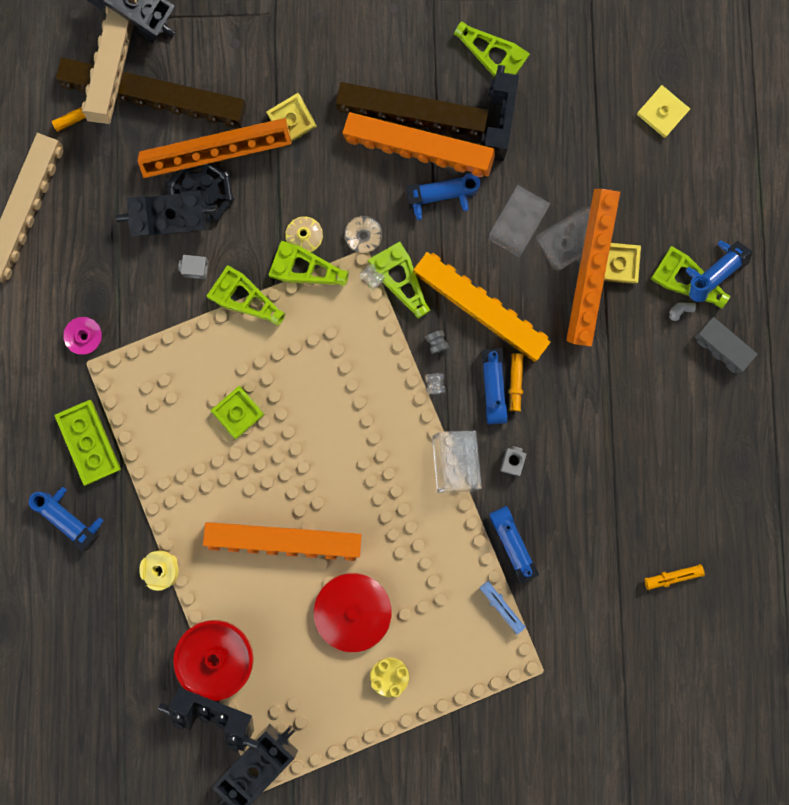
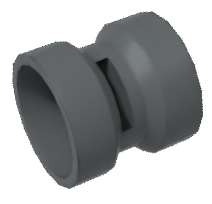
(437, 342)

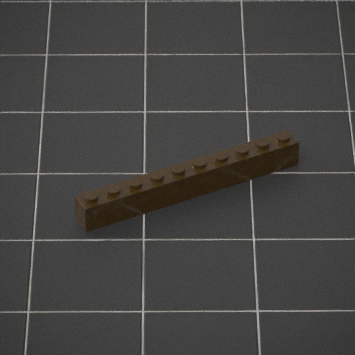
(159, 94)

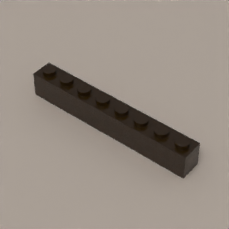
(411, 110)

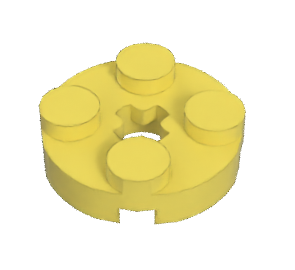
(151, 576)

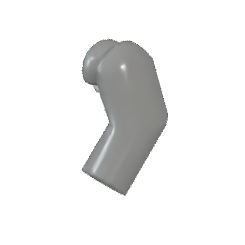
(679, 308)

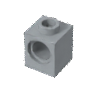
(194, 266)
(507, 467)

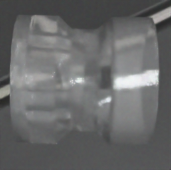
(372, 277)
(435, 383)

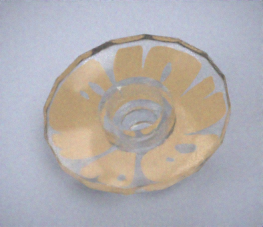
(361, 225)

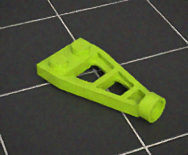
(515, 55)
(285, 260)
(388, 260)
(670, 266)
(226, 286)

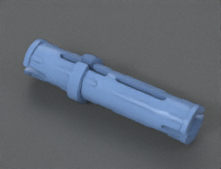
(501, 606)

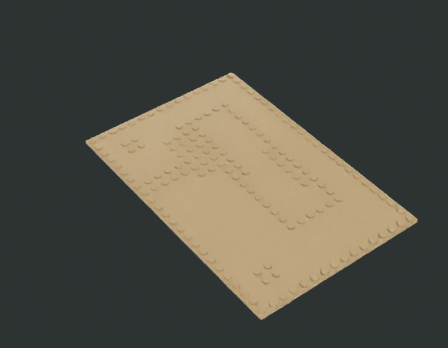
(334, 452)

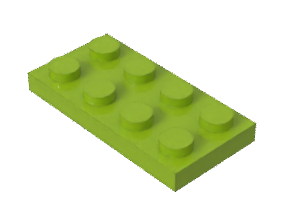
(87, 442)

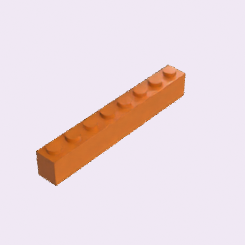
(419, 144)
(214, 148)
(593, 266)
(282, 540)

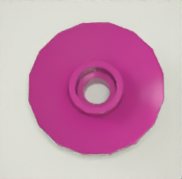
(74, 332)

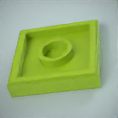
(237, 412)

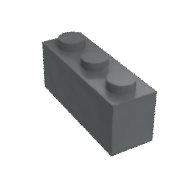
(725, 345)

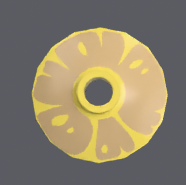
(314, 233)

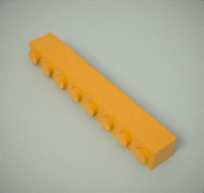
(481, 307)

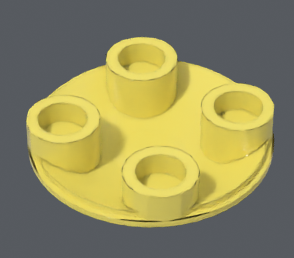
(389, 677)

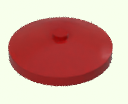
(352, 612)
(213, 659)

